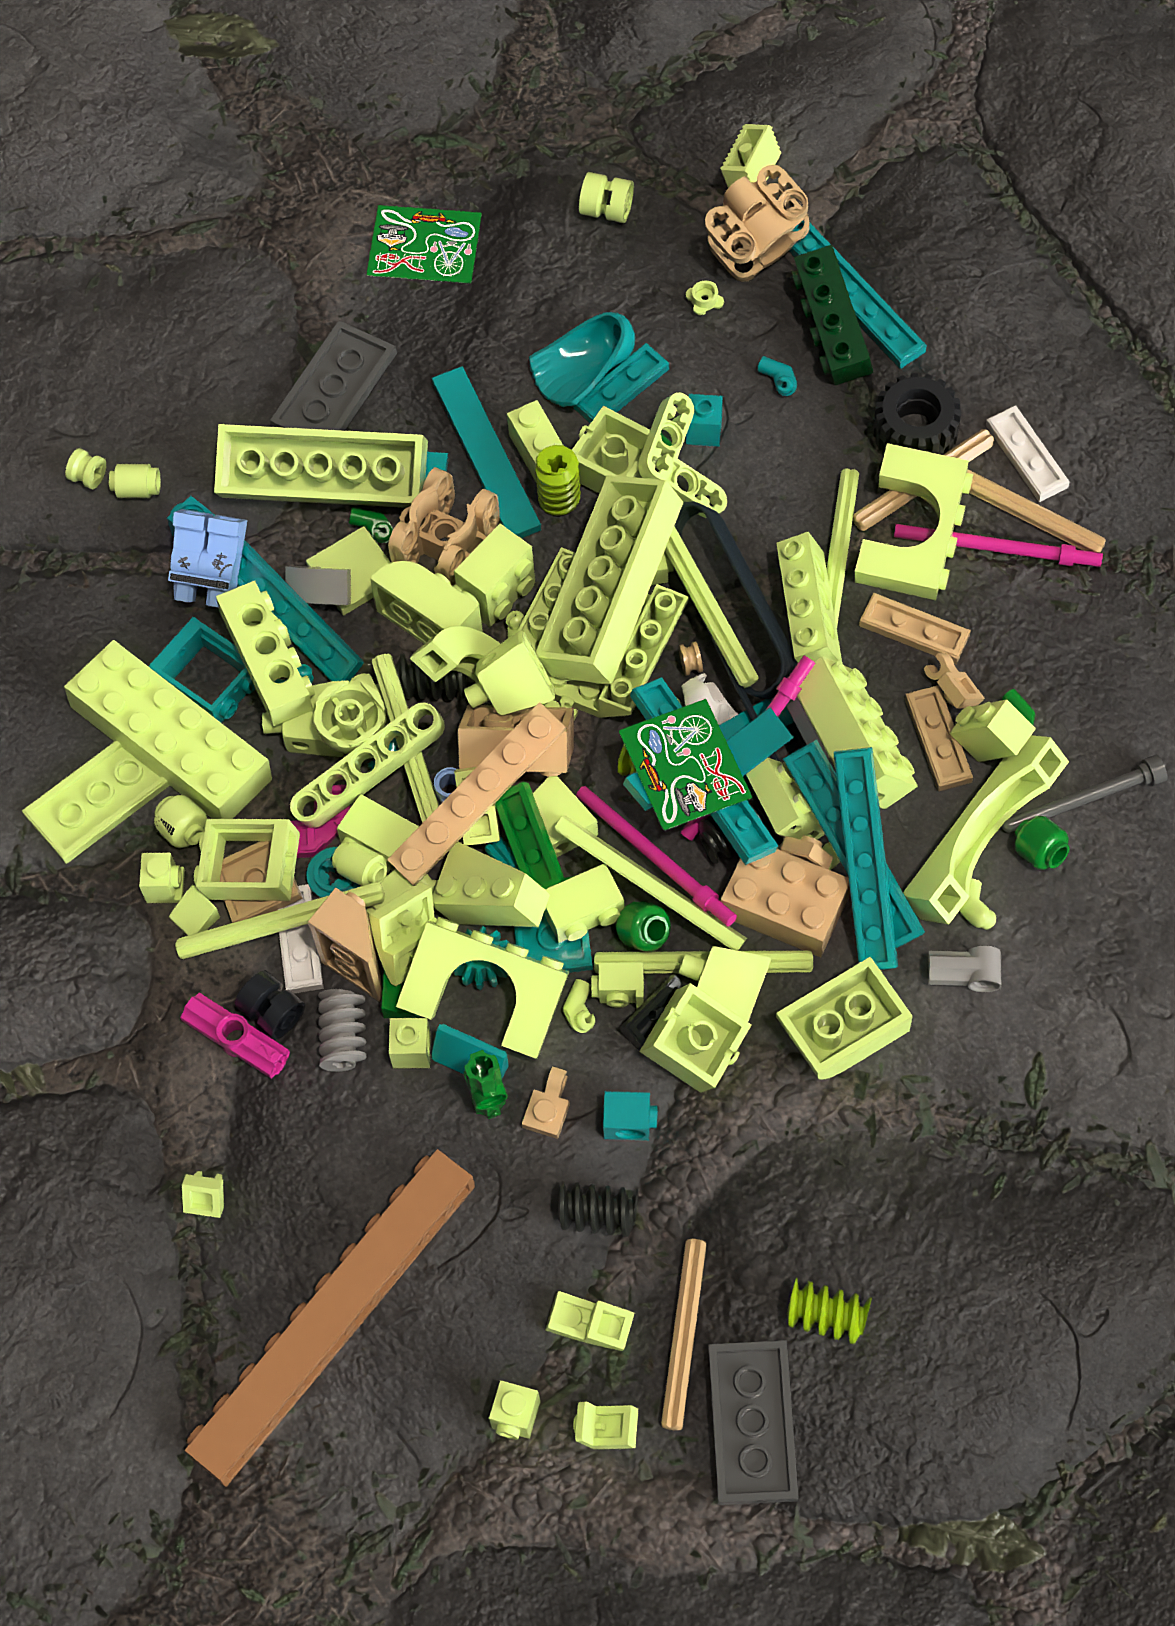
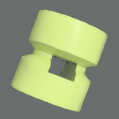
(595, 196)

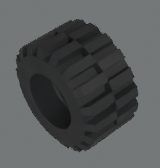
(919, 397)

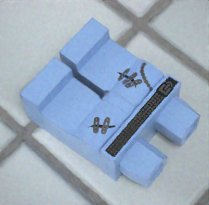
(205, 554)

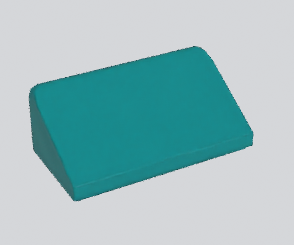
(758, 740)
(454, 1049)

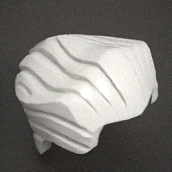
(695, 690)

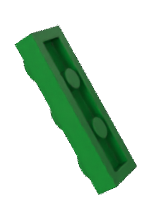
(529, 836)

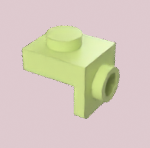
(606, 1426)

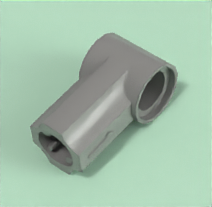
(976, 968)

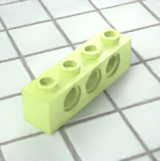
(808, 599)
(280, 700)

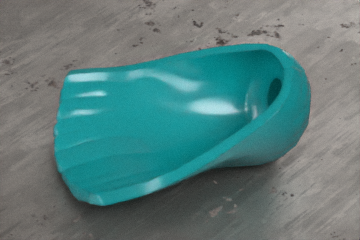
(582, 357)

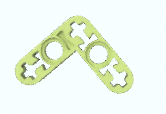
(668, 464)

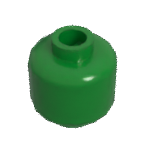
(1041, 843)
(643, 926)

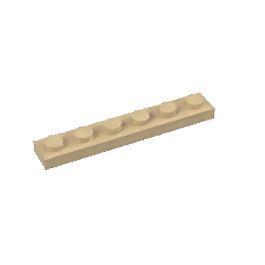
(477, 794)

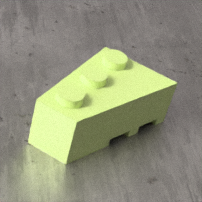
(487, 891)

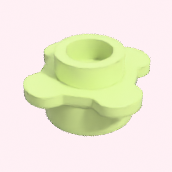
(704, 289)

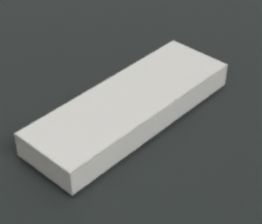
(1027, 453)
(300, 954)

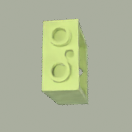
(280, 865)

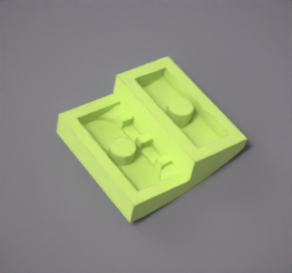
(399, 928)

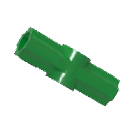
(485, 1084)

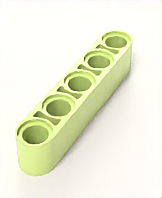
(385, 764)

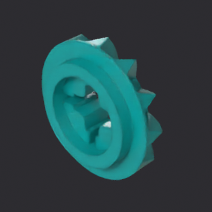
(318, 878)

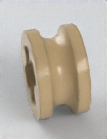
(690, 658)

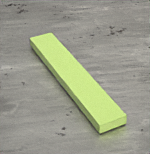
(649, 883)

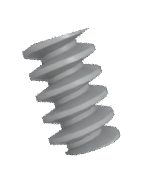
(339, 1029)

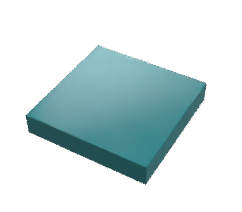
(542, 942)

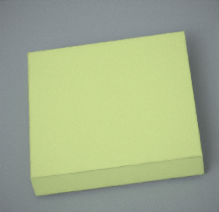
(362, 556)

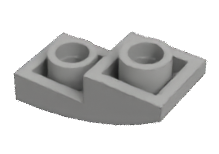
(320, 584)

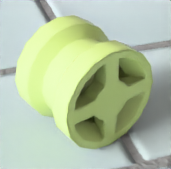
(85, 468)

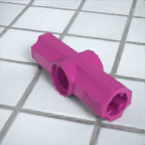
(218, 1023)

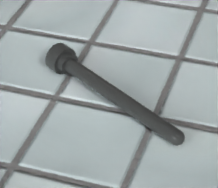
(1151, 772)

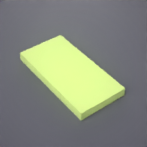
(93, 801)

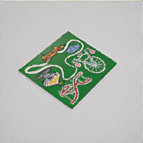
(424, 244)
(685, 764)

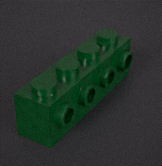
(833, 315)

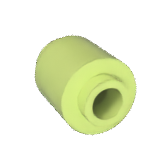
(135, 481)
(359, 864)

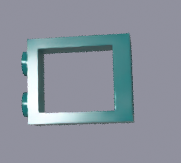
(182, 651)

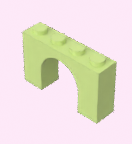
(921, 567)
(535, 981)

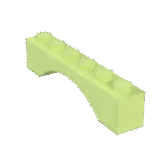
(946, 876)

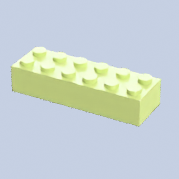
(319, 465)
(609, 579)
(168, 732)

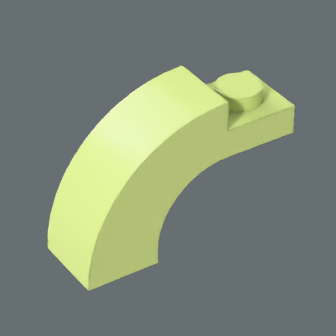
(454, 650)

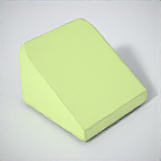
(194, 912)

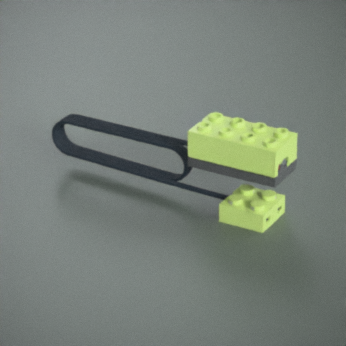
(828, 709)

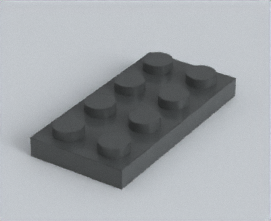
(335, 381)
(753, 1423)

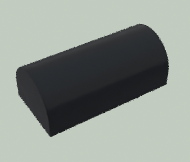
(642, 1021)

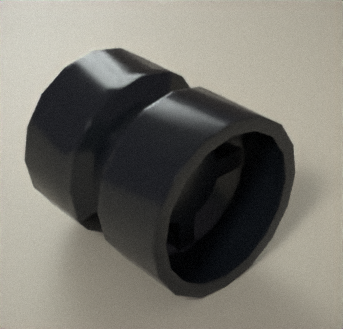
(265, 1000)

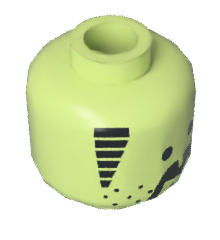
(179, 820)

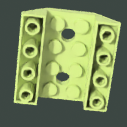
(641, 655)

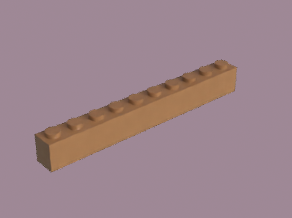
(329, 1318)

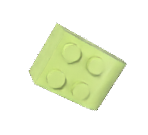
(422, 600)
(846, 1019)

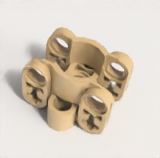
(757, 222)
(431, 510)

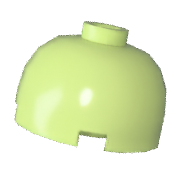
(348, 715)

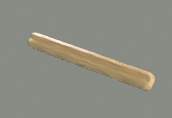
(894, 500)
(1036, 514)
(683, 1335)

